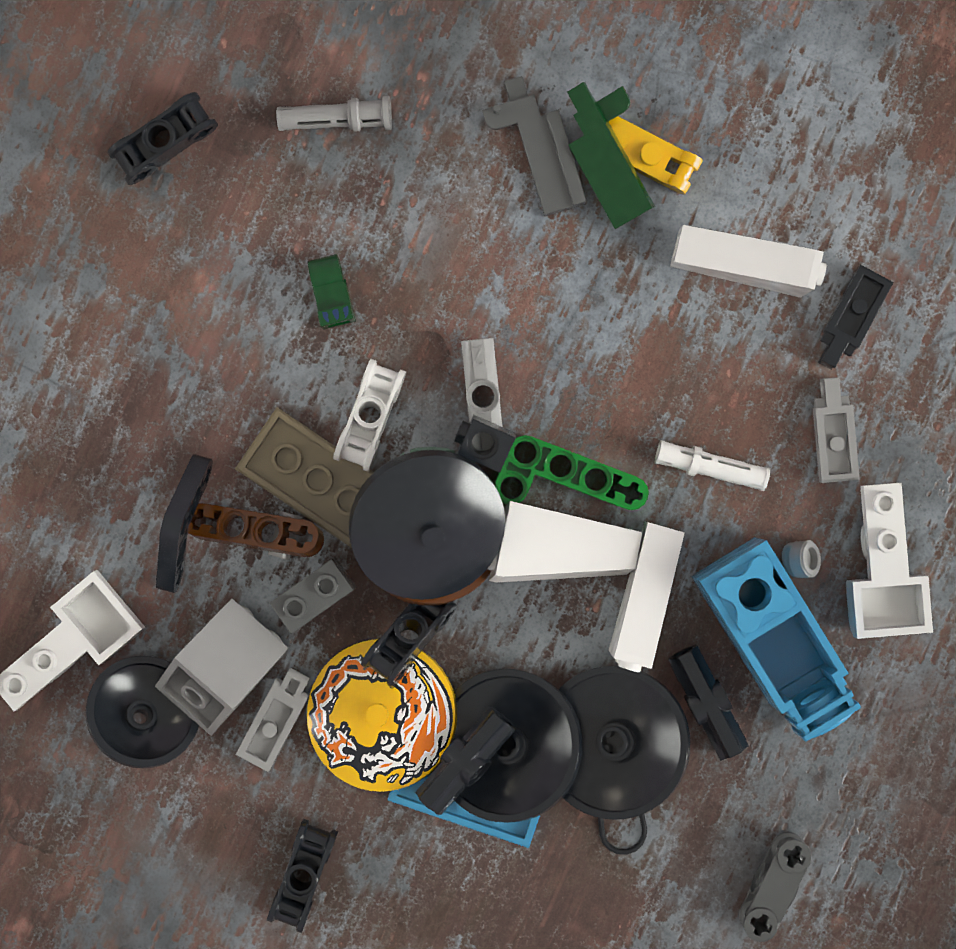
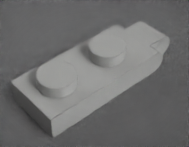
(274, 720)

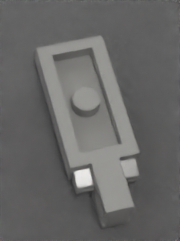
(835, 434)

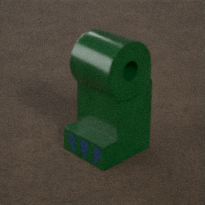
(330, 292)

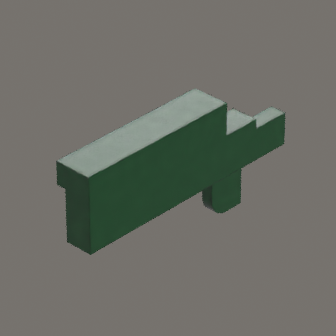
(604, 157)

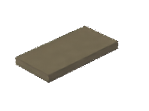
(302, 472)

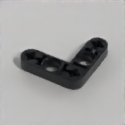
(176, 522)

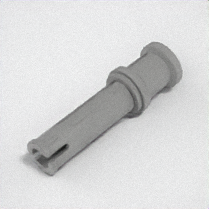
(352, 114)

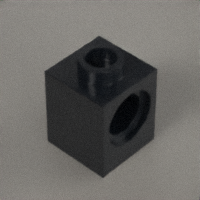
(493, 457)

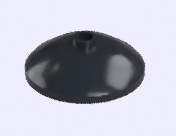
(130, 689)

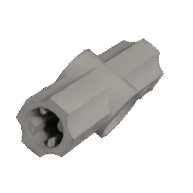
(479, 370)

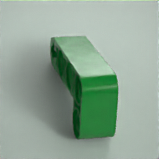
(574, 479)

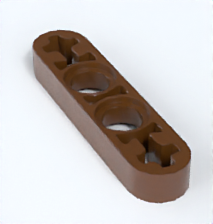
(252, 532)

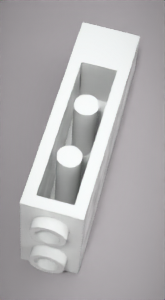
(749, 260)
(561, 546)
(646, 598)

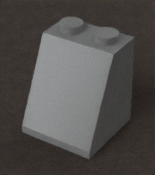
(221, 666)

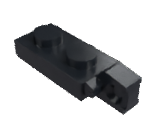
(853, 315)

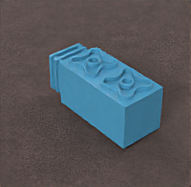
(778, 638)

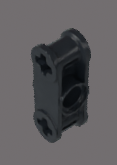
(142, 146)
(393, 653)
(294, 898)

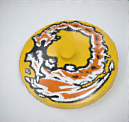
(376, 732)

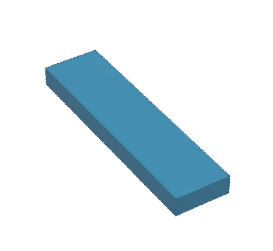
(515, 832)

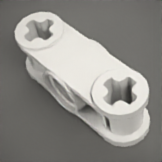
(361, 439)

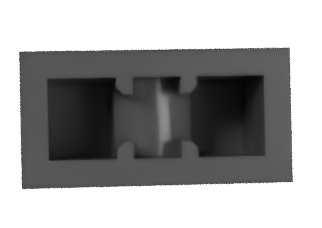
(313, 595)

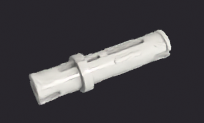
(696, 461)

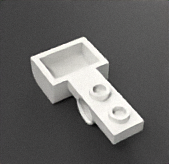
(890, 598)
(92, 622)

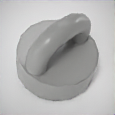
(801, 559)

